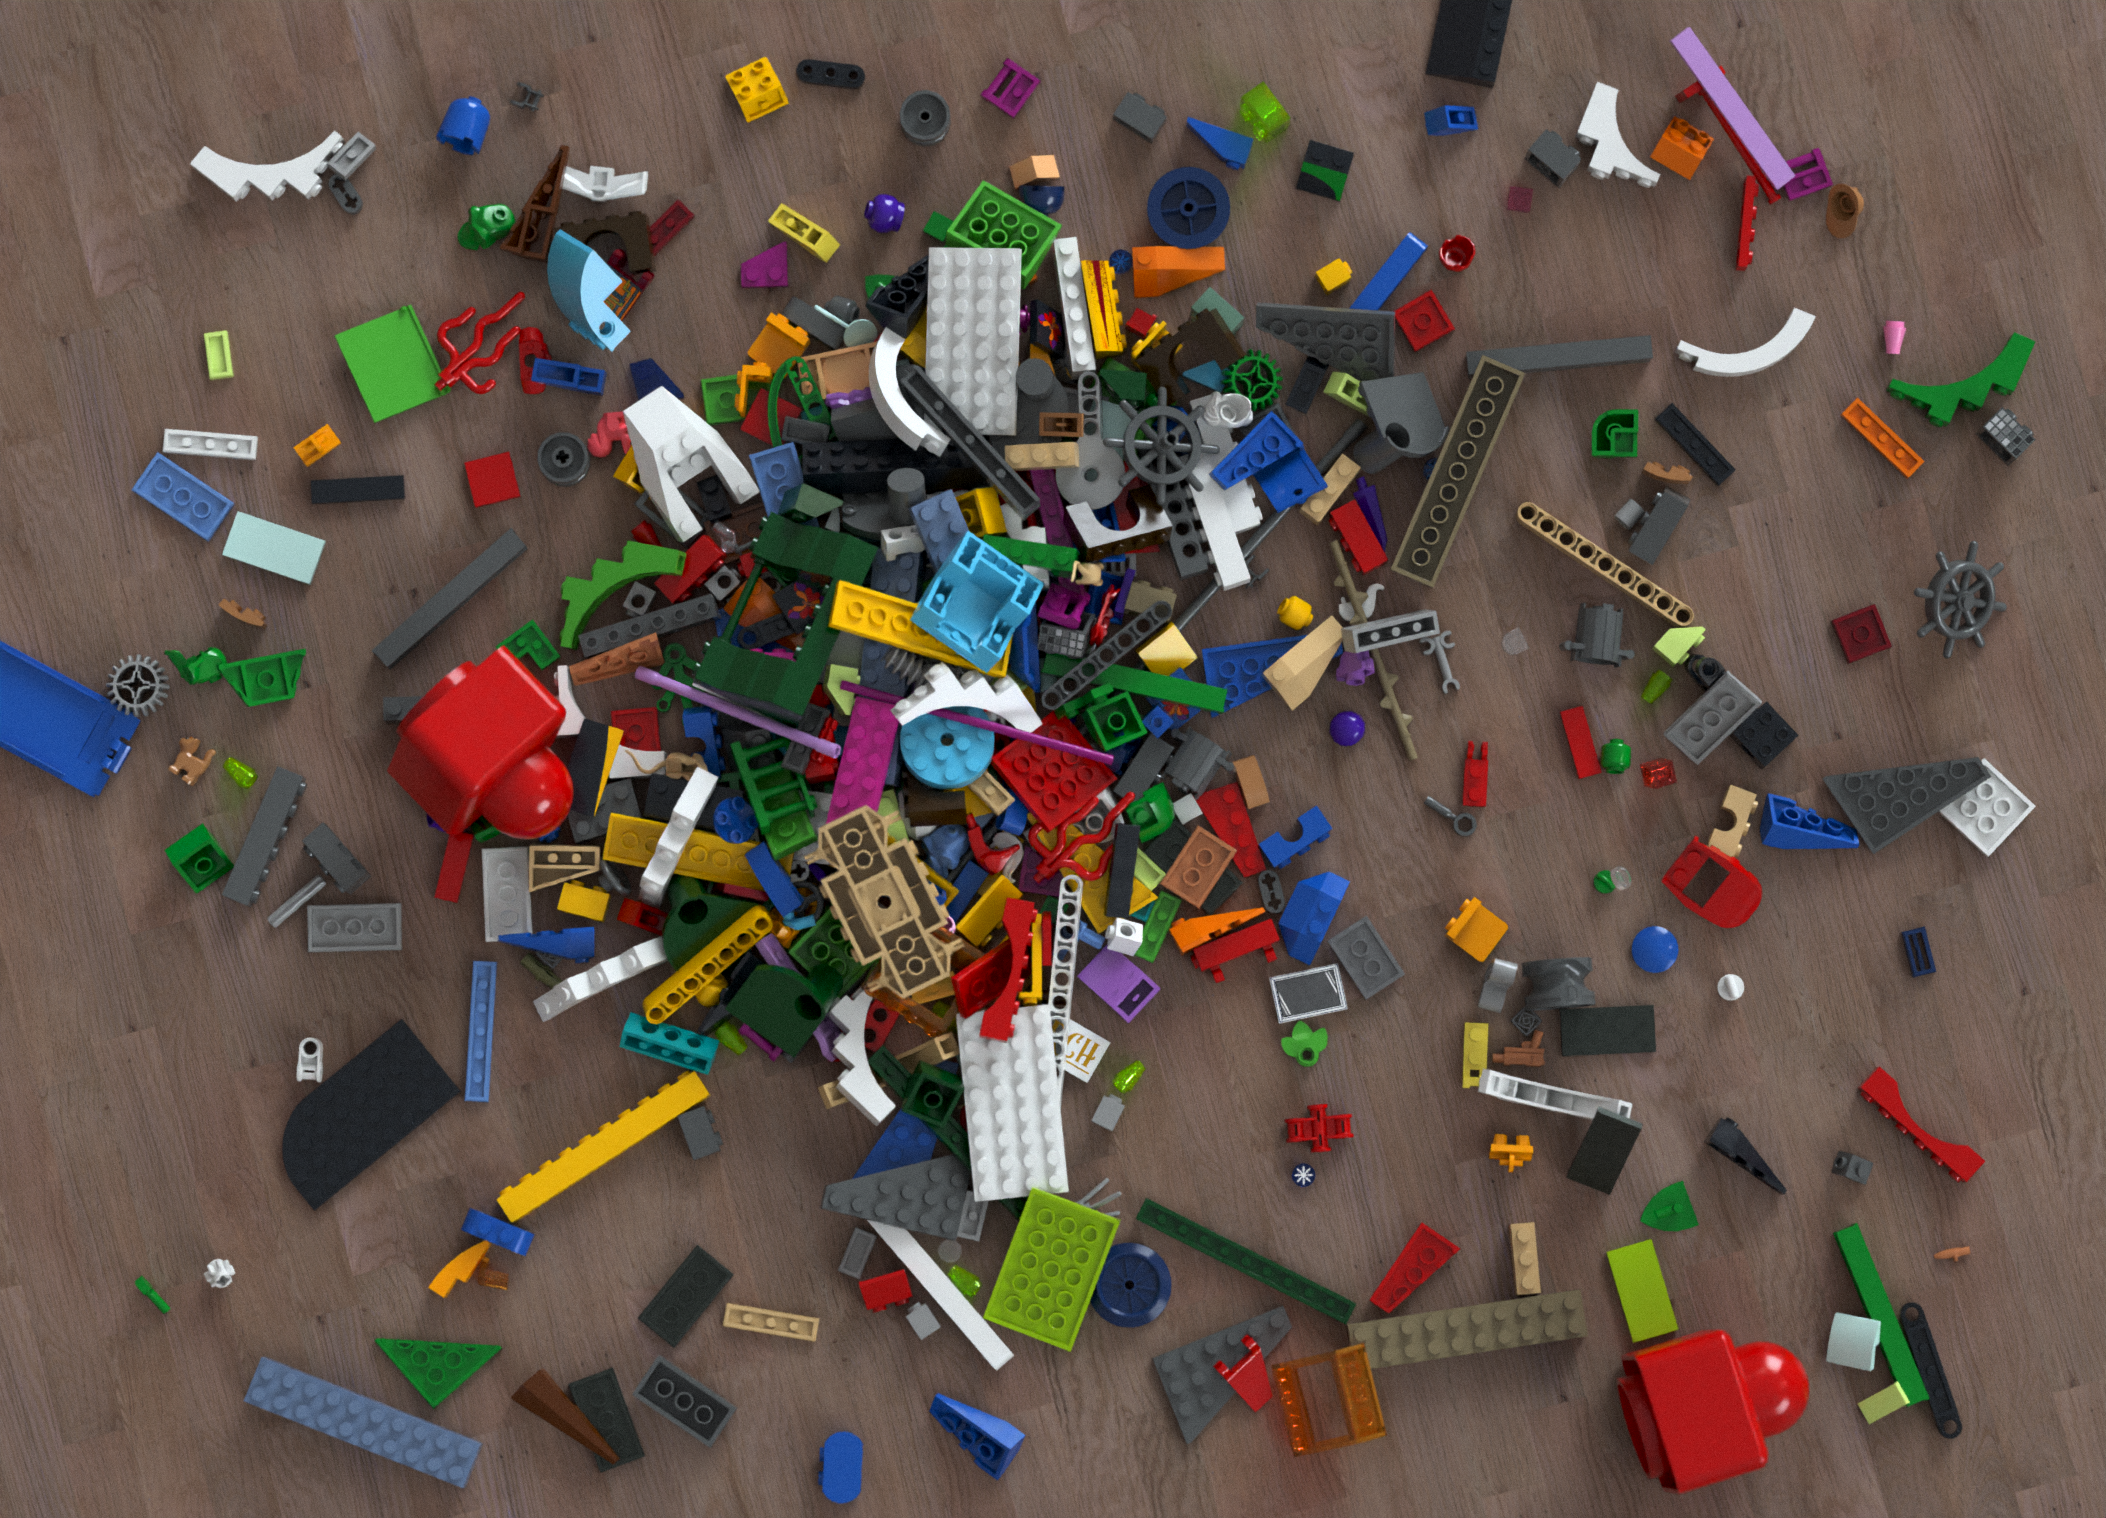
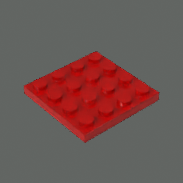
(1051, 780)

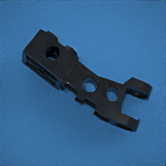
(1762, 733)

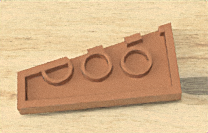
(619, 661)

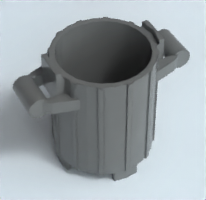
(1598, 636)
(1196, 762)

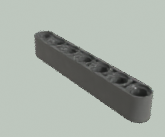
(1113, 645)

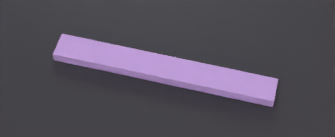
(1732, 108)

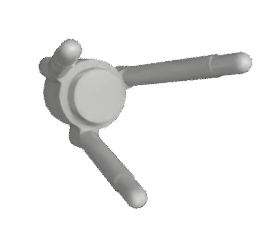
(1102, 1202)

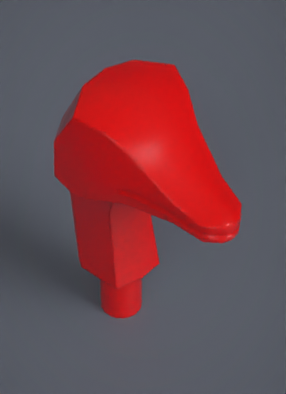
(989, 859)

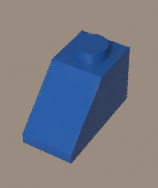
(1450, 120)

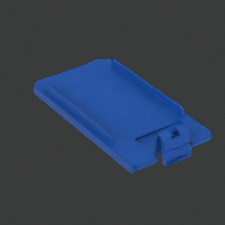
(60, 723)

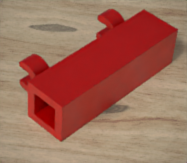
(1234, 946)

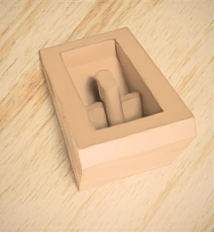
(1034, 170)

